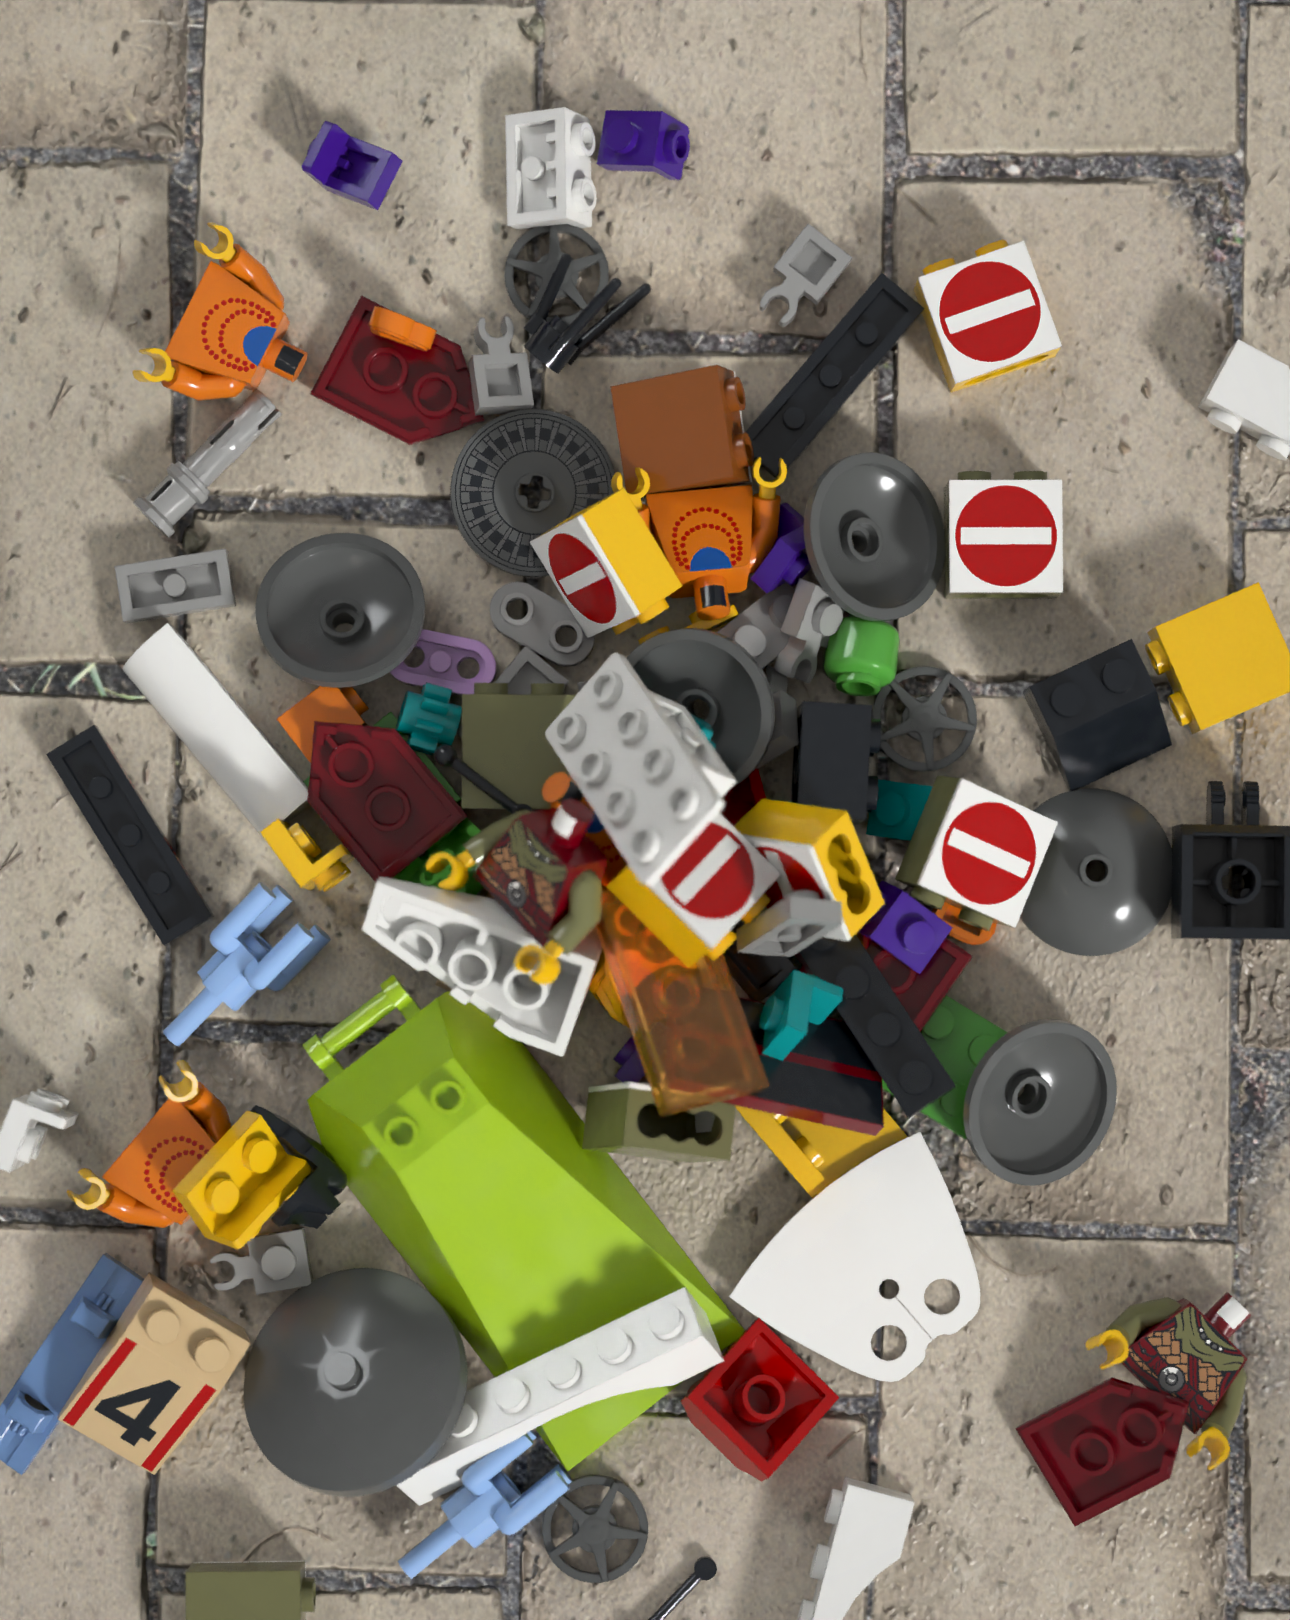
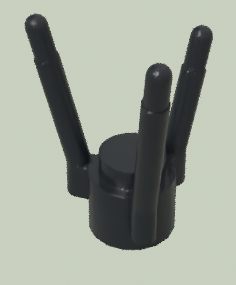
(558, 342)

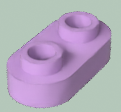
(441, 663)

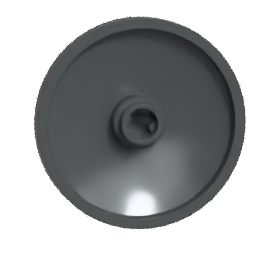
(355, 1382)

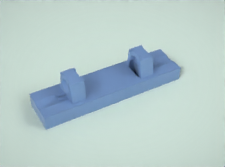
(63, 1361)

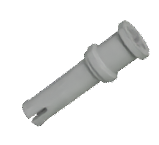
(189, 481)

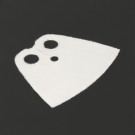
(867, 1226)

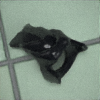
(322, 1184)

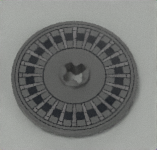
(508, 456)

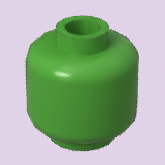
(862, 656)

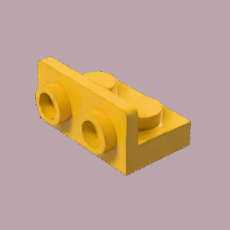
(298, 852)
(240, 1182)

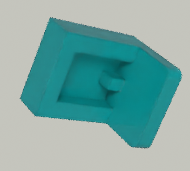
(897, 810)
(791, 1007)

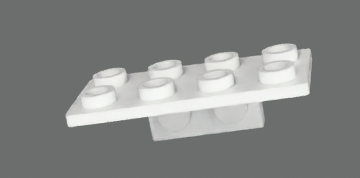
(640, 767)

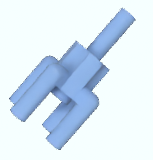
(247, 960)
(488, 1504)

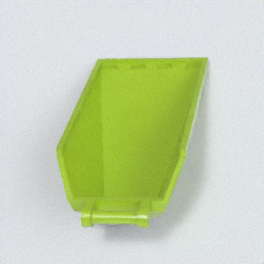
(493, 1199)

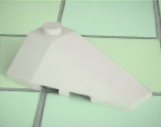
(473, 950)

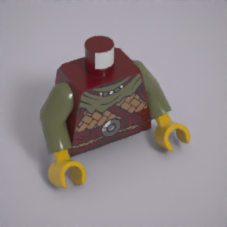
(541, 875)
(1186, 1357)

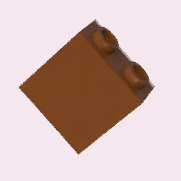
(683, 430)

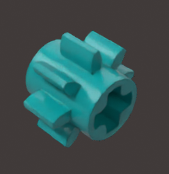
(429, 718)

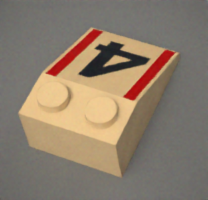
(155, 1374)

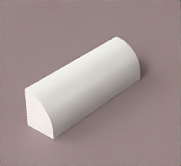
(216, 729)

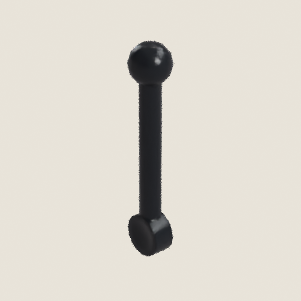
(447, 756)
(704, 1569)

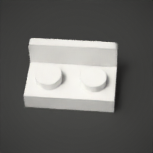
(549, 169)
(21, 1133)

